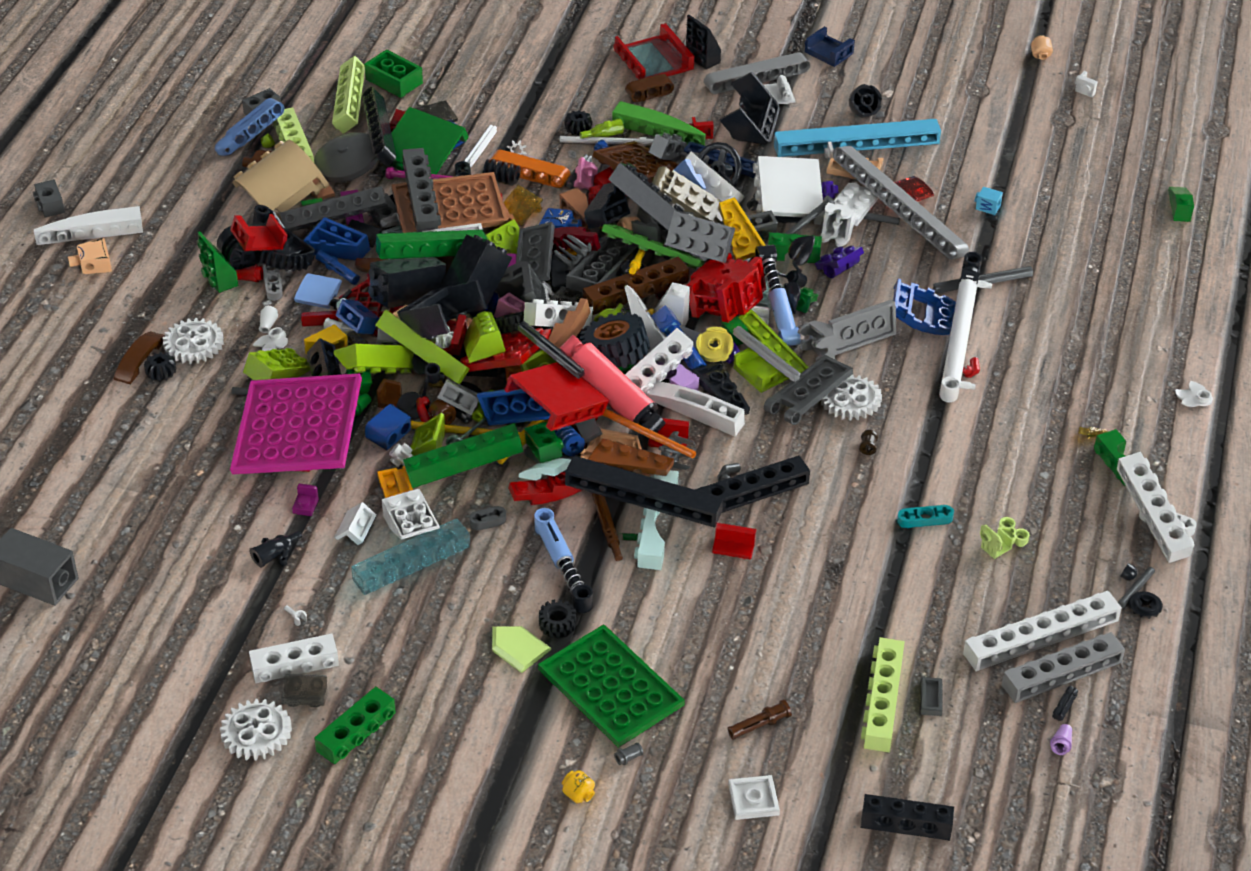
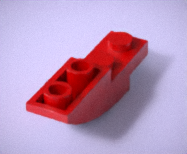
(542, 491)

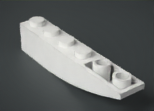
(91, 226)
(699, 407)

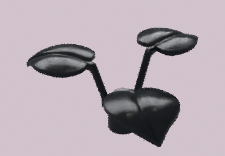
(800, 252)
(407, 401)

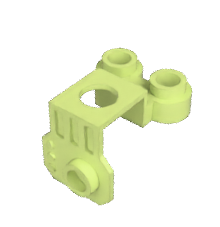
(1005, 537)

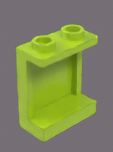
(757, 370)

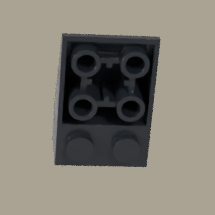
(702, 43)

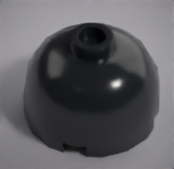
(865, 101)

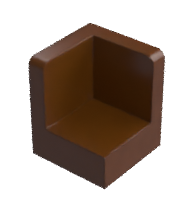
(388, 392)

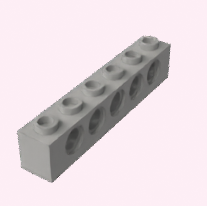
(1063, 667)

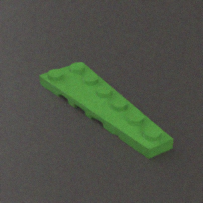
(615, 231)

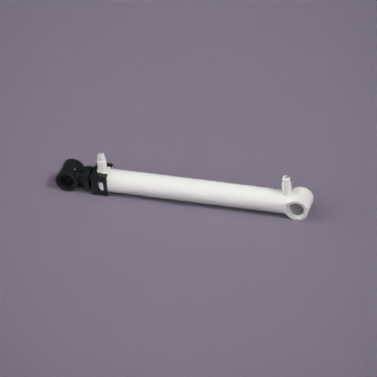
(960, 328)

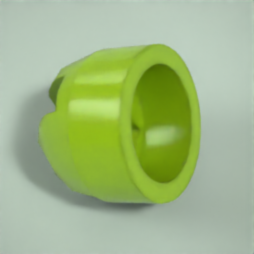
(267, 141)

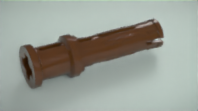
(768, 716)

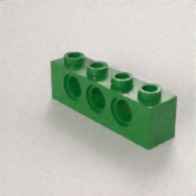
(355, 725)

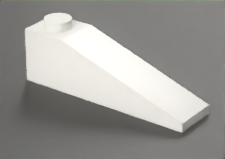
(636, 306)

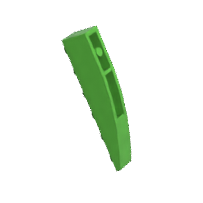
(654, 122)

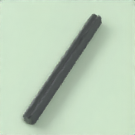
(995, 277)

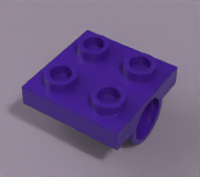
(839, 260)

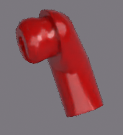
(973, 369)
(421, 409)

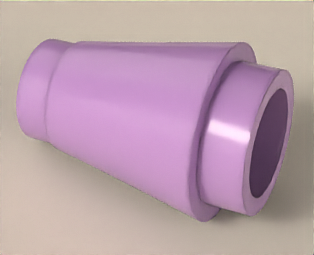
(1062, 740)

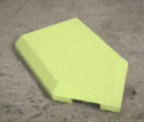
(517, 646)

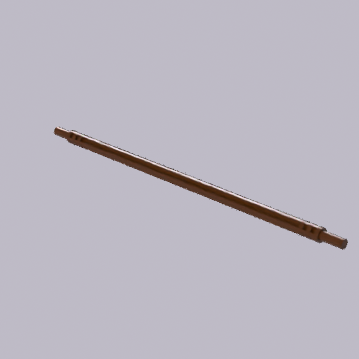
(605, 518)

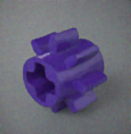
(829, 189)

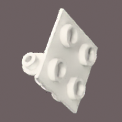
(781, 91)

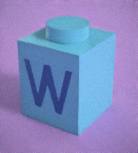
(988, 200)

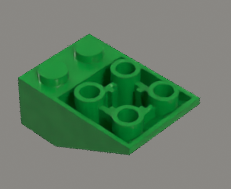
(215, 266)

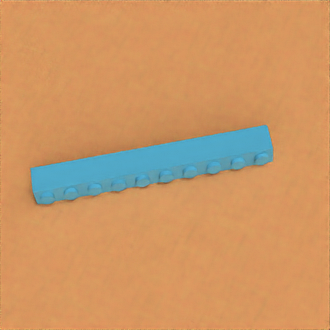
(858, 136)

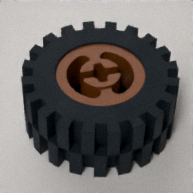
(618, 338)

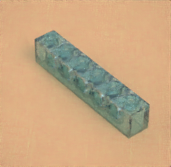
(410, 556)

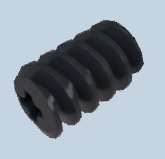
(503, 173)

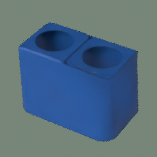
(388, 427)

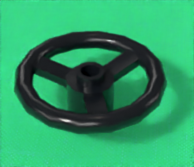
(721, 167)

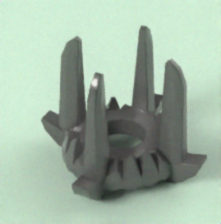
(581, 253)
(666, 450)

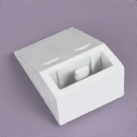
(408, 514)

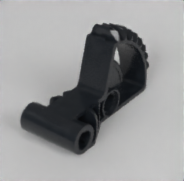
(294, 255)

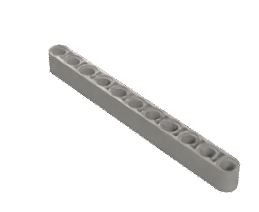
(900, 202)

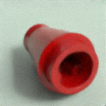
(252, 273)

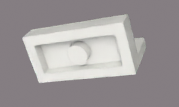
(356, 523)

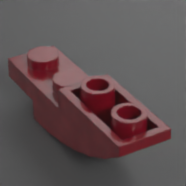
(579, 233)

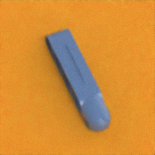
(256, 125)

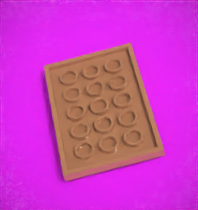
(459, 200)

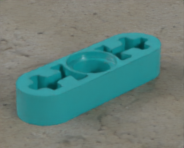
(943, 513)

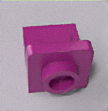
(305, 500)

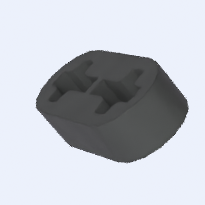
(487, 518)

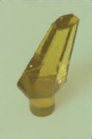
(1091, 431)

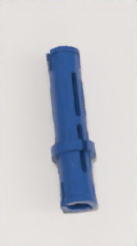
(332, 263)

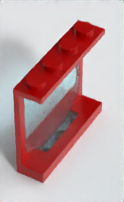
(656, 55)

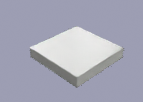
(753, 797)

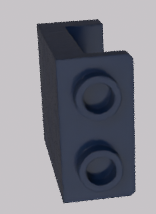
(827, 48)

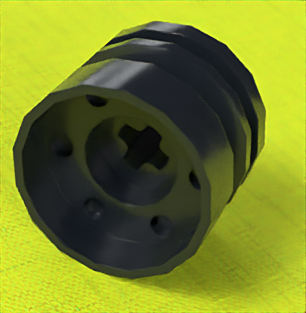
(233, 251)

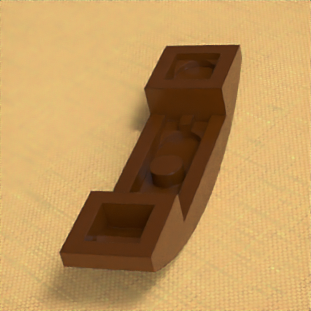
(136, 355)

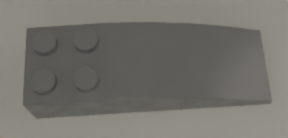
(601, 264)

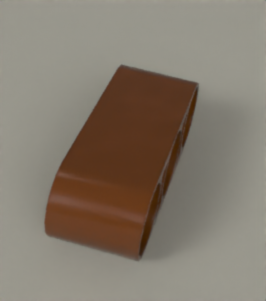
(649, 88)

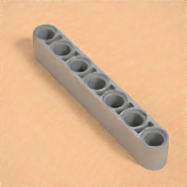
(764, 70)

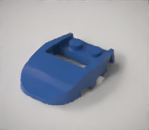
(938, 309)

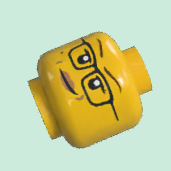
(578, 786)

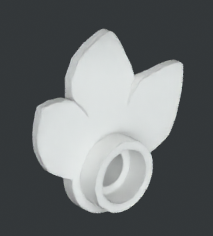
(275, 339)
(1195, 395)

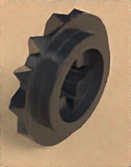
(1146, 598)

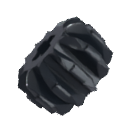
(577, 122)
(160, 366)

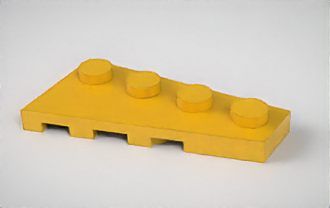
(745, 235)

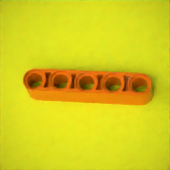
(534, 169)

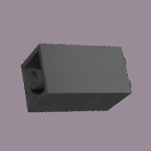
(36, 566)

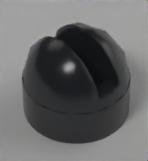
(1129, 572)

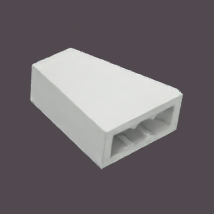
(677, 300)

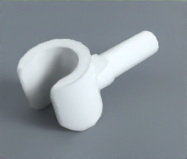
(296, 614)

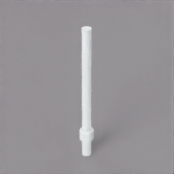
(593, 140)

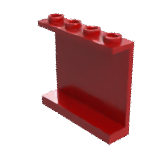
(560, 394)

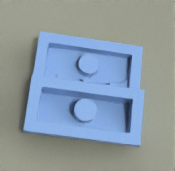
(317, 290)

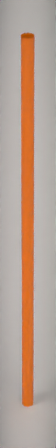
(636, 427)

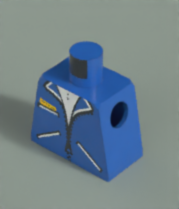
(560, 218)

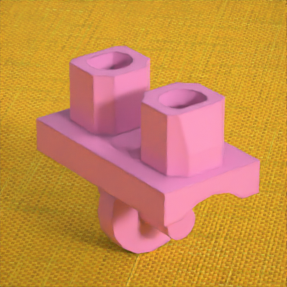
(585, 174)

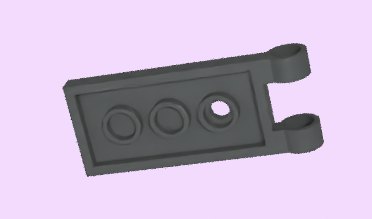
(811, 387)

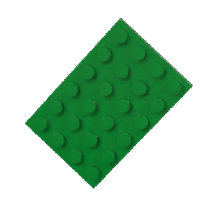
(611, 685)

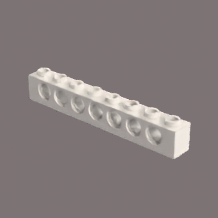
(1041, 630)

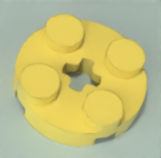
(718, 353)

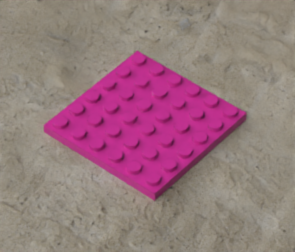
(296, 424)

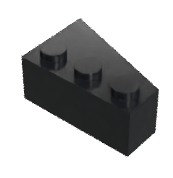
(606, 207)

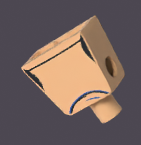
(92, 257)

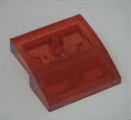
(915, 188)

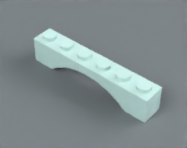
(652, 546)

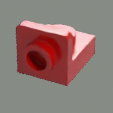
(705, 127)

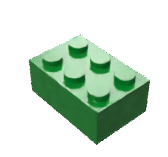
(393, 73)

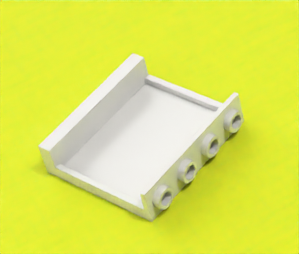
(788, 186)

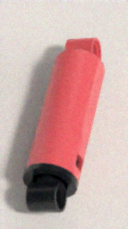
(623, 395)

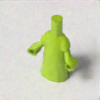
(605, 129)

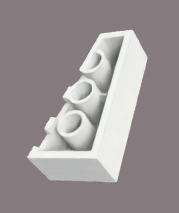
(713, 181)

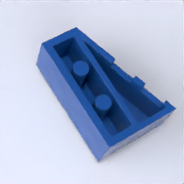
(338, 240)

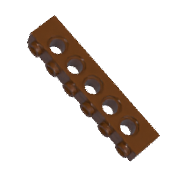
(644, 282)

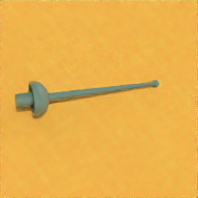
(455, 438)

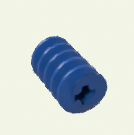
(572, 441)

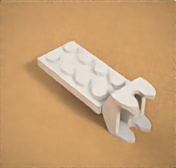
(848, 210)

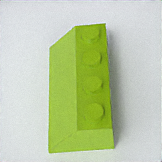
(483, 338)
(376, 358)

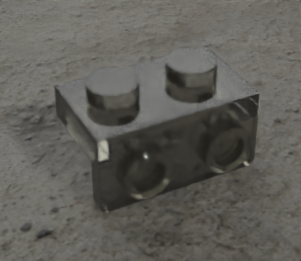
(304, 690)

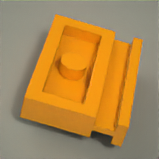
(394, 481)

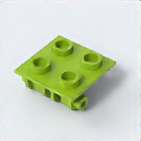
(506, 237)

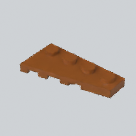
(631, 458)

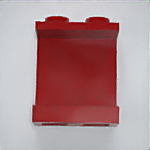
(259, 237)

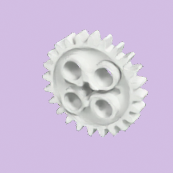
(193, 340)
(853, 398)
(255, 729)

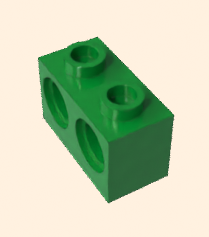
(543, 442)

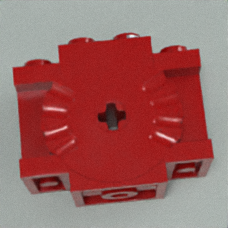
(727, 287)

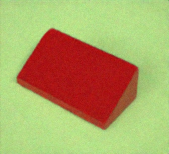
(317, 318)

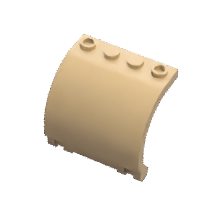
(281, 177)

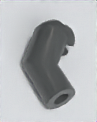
(727, 470)

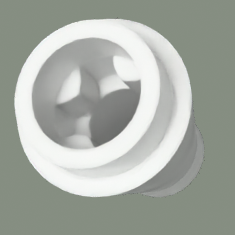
(267, 318)

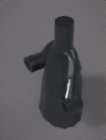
(273, 548)

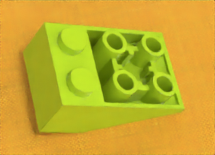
(275, 364)

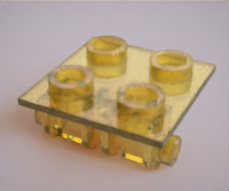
(522, 204)

